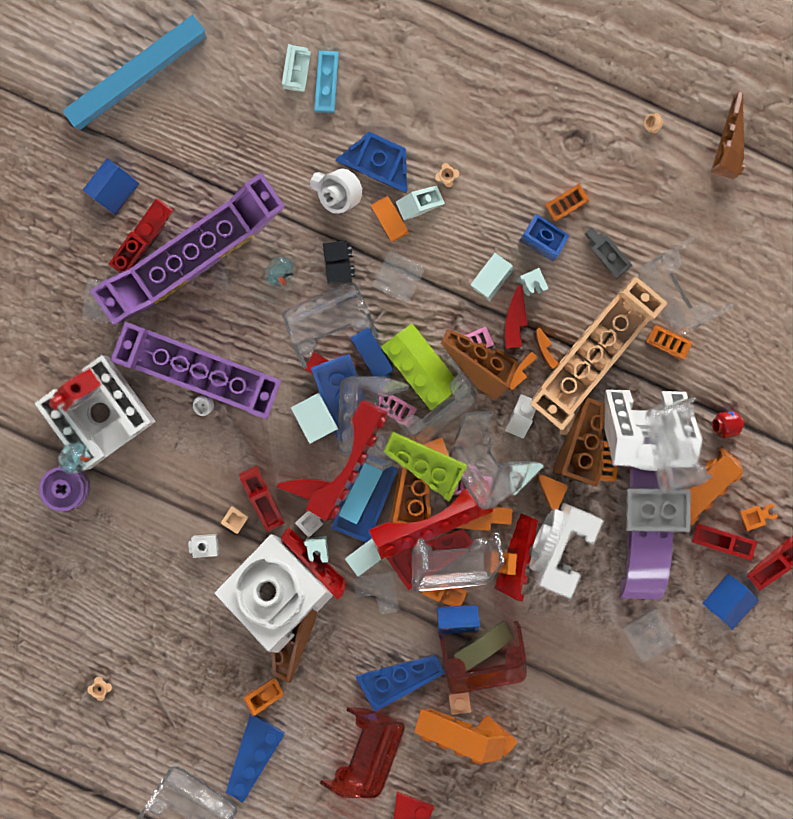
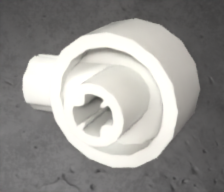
(337, 190)

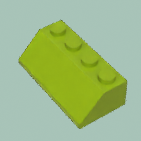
(419, 366)

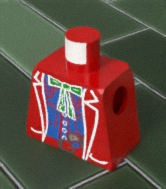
(75, 391)

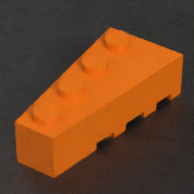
(724, 471)
(410, 498)
(460, 737)

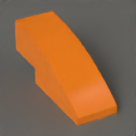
(500, 515)

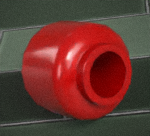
(727, 424)

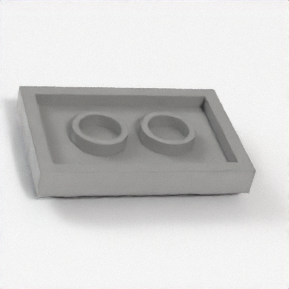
(657, 510)

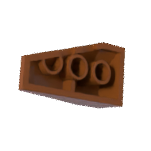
(730, 151)
(486, 368)
(582, 449)
(287, 659)

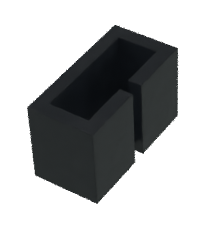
(337, 262)

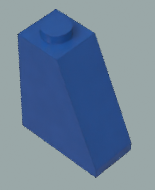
(372, 353)

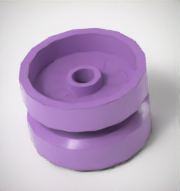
(52, 489)

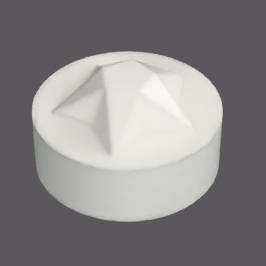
(203, 405)

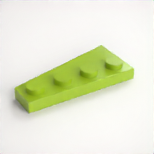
(431, 466)

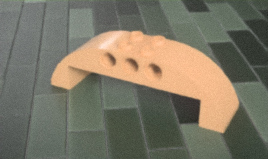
(596, 351)

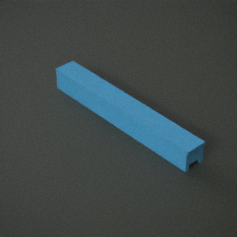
(135, 73)

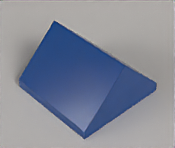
(110, 186)
(544, 238)
(730, 601)
(458, 619)

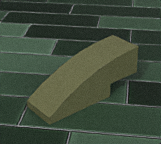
(484, 645)

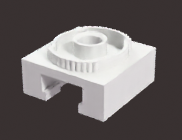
(126, 418)
(628, 430)
(551, 543)
(296, 593)

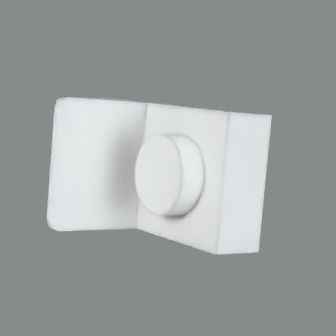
(521, 417)

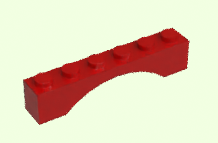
(366, 424)
(396, 537)

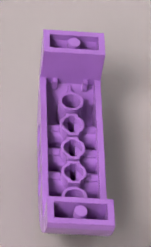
(196, 370)
(647, 551)

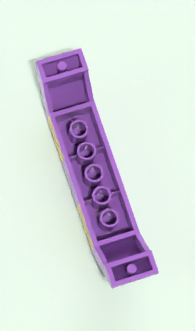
(190, 252)

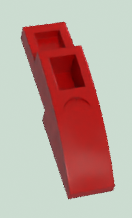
(142, 237)

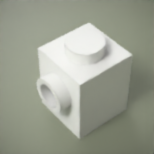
(204, 545)

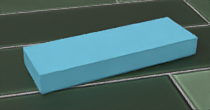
(326, 82)
(360, 493)

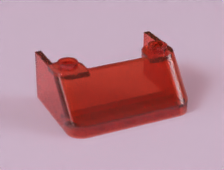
(465, 681)
(371, 758)

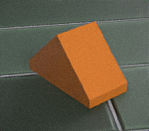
(552, 490)

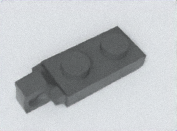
(608, 253)

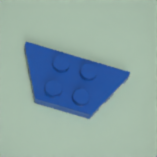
(378, 160)

